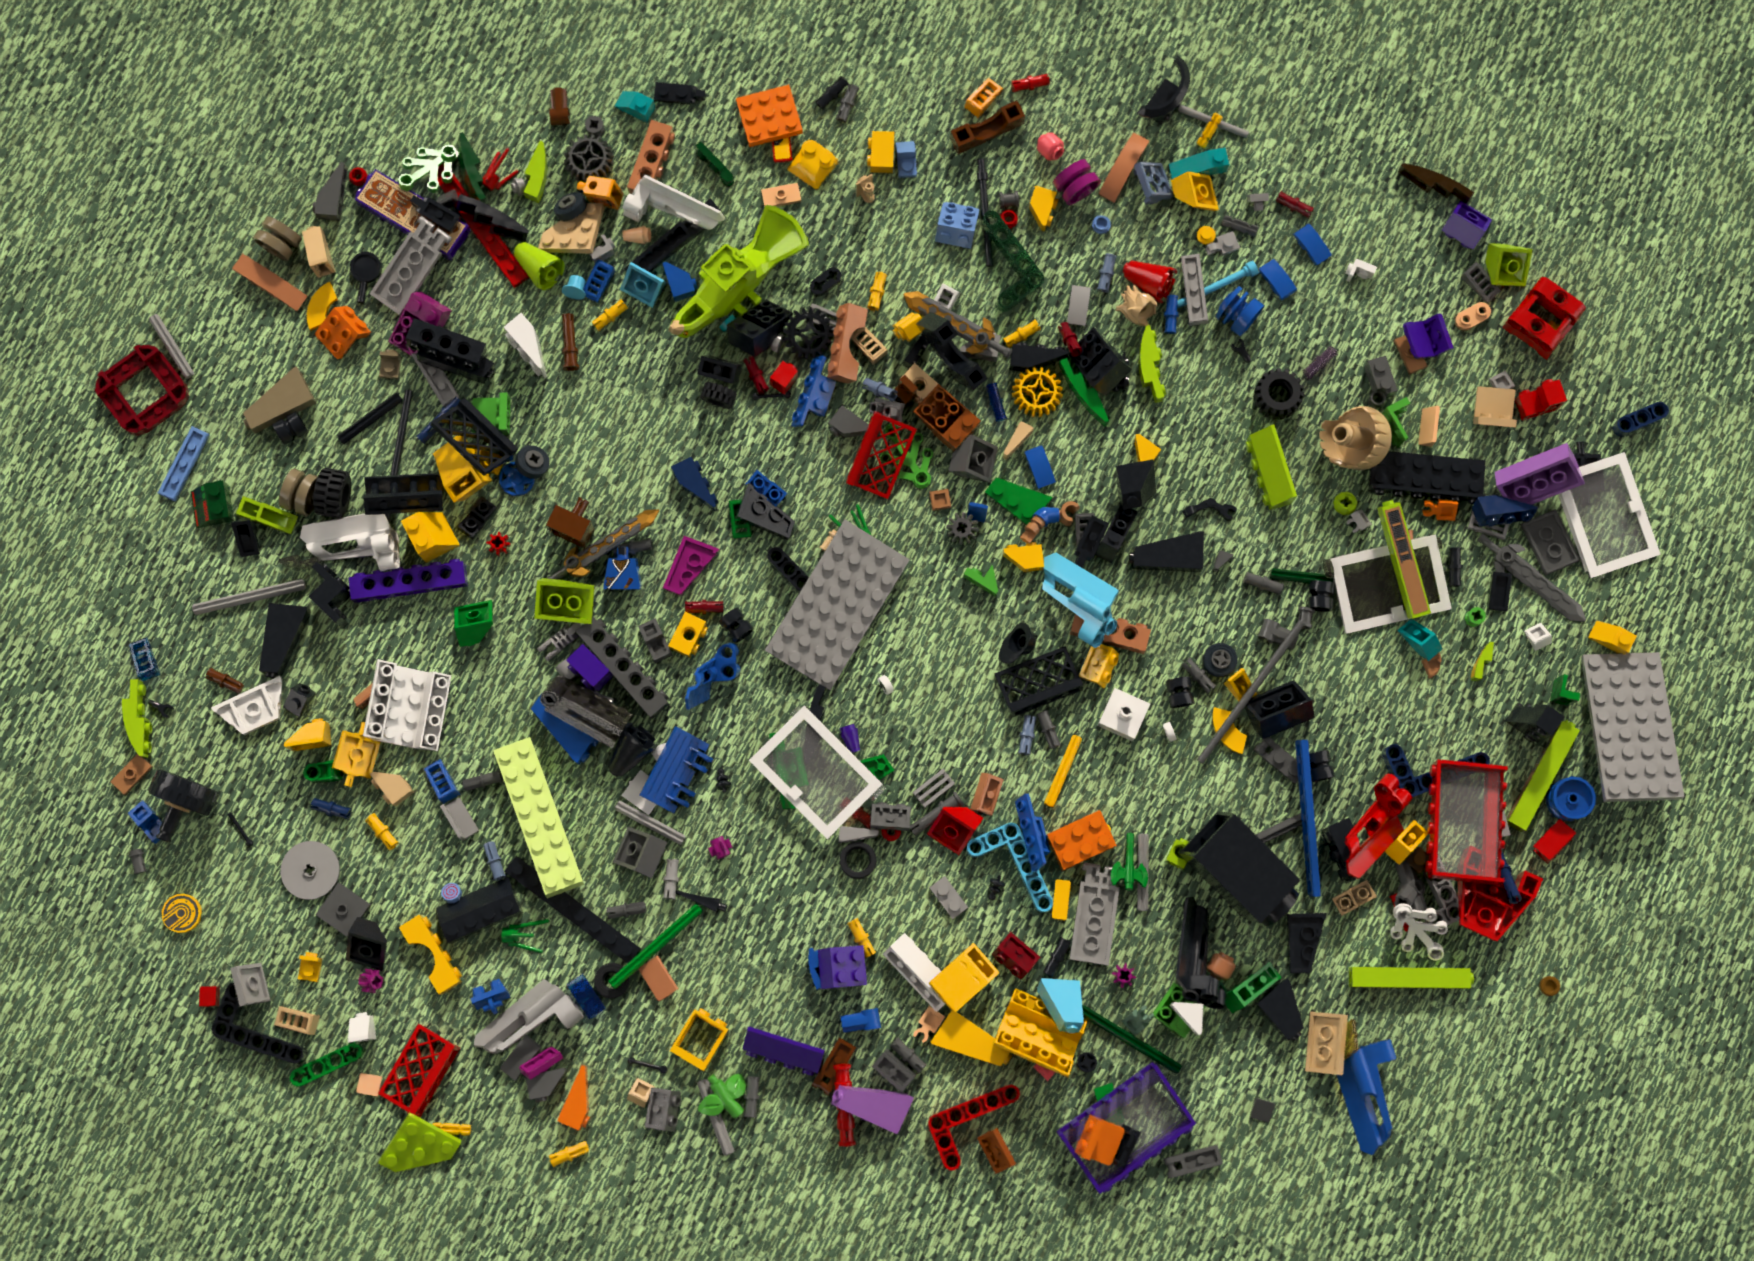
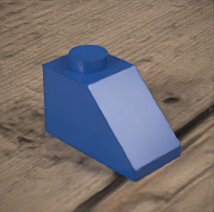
(680, 282)

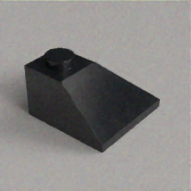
(1135, 483)
(366, 944)

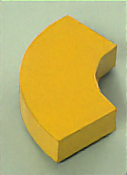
(319, 305)
(1233, 738)

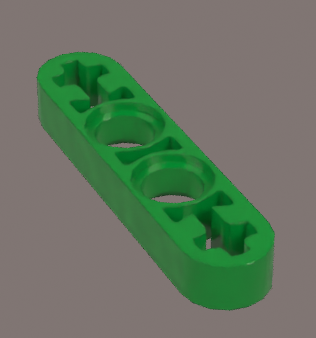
(325, 1061)

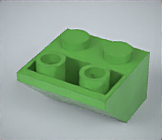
(1168, 1016)

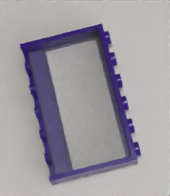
(1142, 1103)

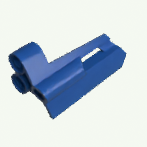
(717, 669)
(1357, 1084)

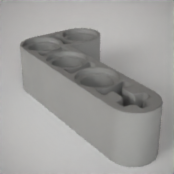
(1444, 905)

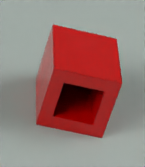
(784, 377)

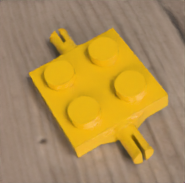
(355, 755)

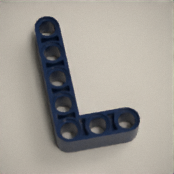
(1408, 778)

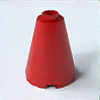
(1150, 278)

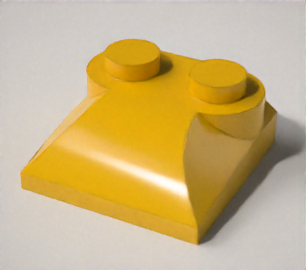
(813, 164)

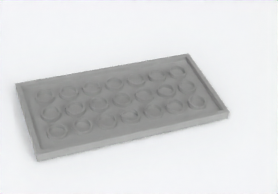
(837, 604)
(1632, 727)

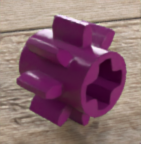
(720, 847)
(1129, 976)
(370, 981)

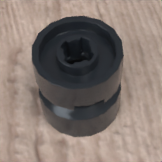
(291, 427)
(1321, 595)
(733, 619)
(1180, 699)
(1320, 766)

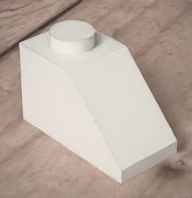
(361, 1028)

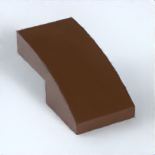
(906, 391)

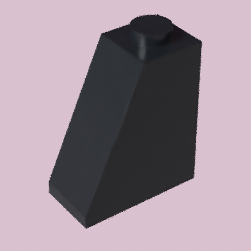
(1282, 1010)

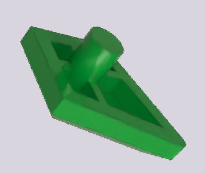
(878, 766)

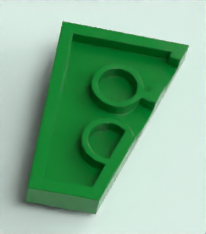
(1017, 499)

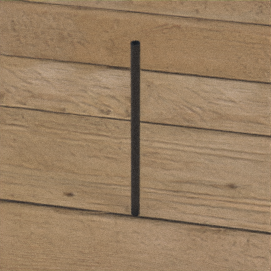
(400, 436)

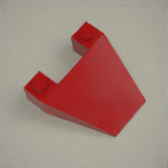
(1487, 907)

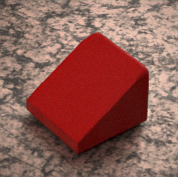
(209, 996)

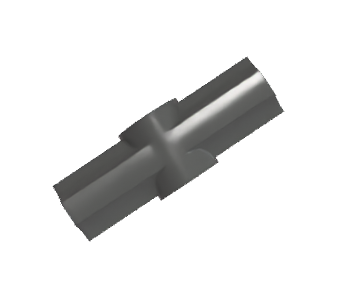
(1410, 888)

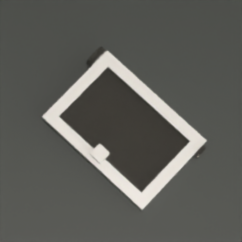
(1370, 590)

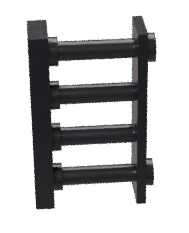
(403, 494)

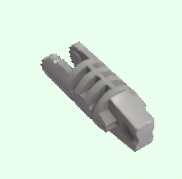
(560, 640)

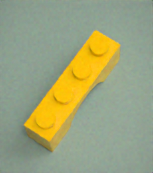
(444, 975)

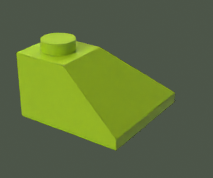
(1508, 264)

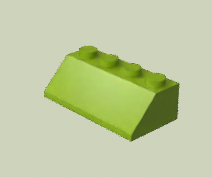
(1271, 468)

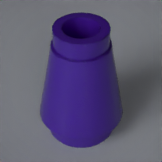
(850, 737)

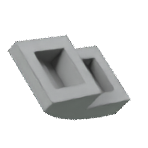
(1078, 305)

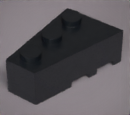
(1534, 722)

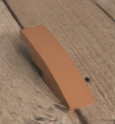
(269, 282)

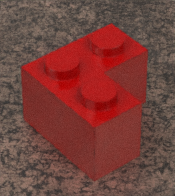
(1545, 399)

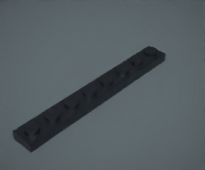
(574, 912)

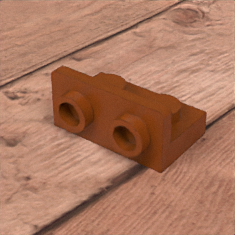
(996, 1150)

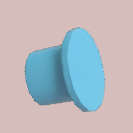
(574, 288)

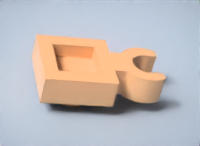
(931, 1021)

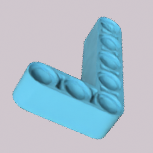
(1018, 860)

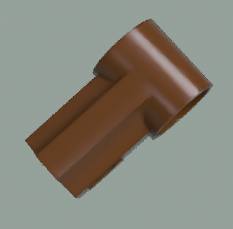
(559, 109)

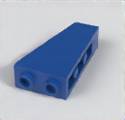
(570, 738)

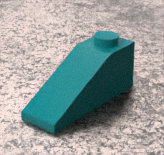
(1206, 163)

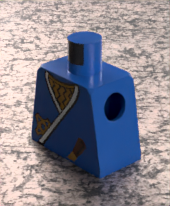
(622, 572)

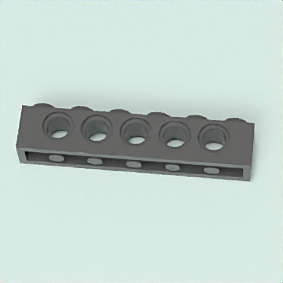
(653, 706)

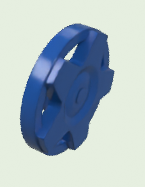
(514, 480)

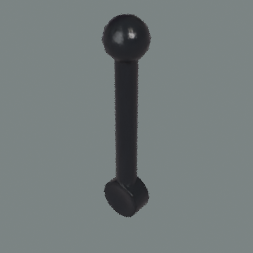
(755, 396)
(249, 842)
(663, 1069)

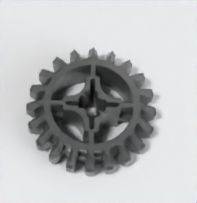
(589, 143)

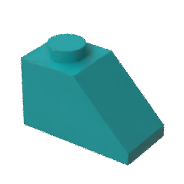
(636, 105)
(1420, 639)

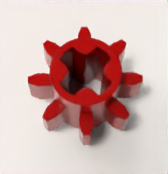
(502, 547)

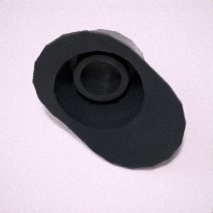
(1018, 642)

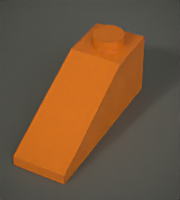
(577, 1103)

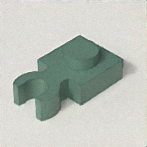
(1137, 1020)

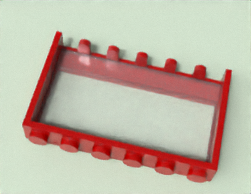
(1466, 822)

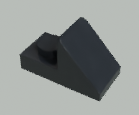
(245, 537)

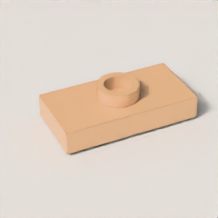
(781, 195)

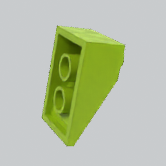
(564, 601)

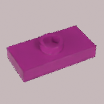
(540, 1062)

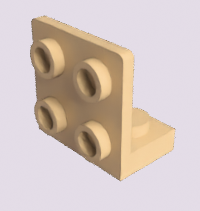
(1494, 407)

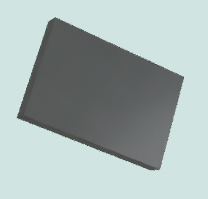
(1550, 542)

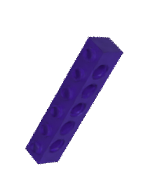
(456, 580)

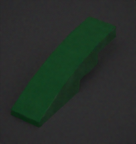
(469, 168)

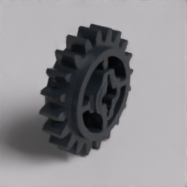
(807, 339)

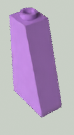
(874, 1105)

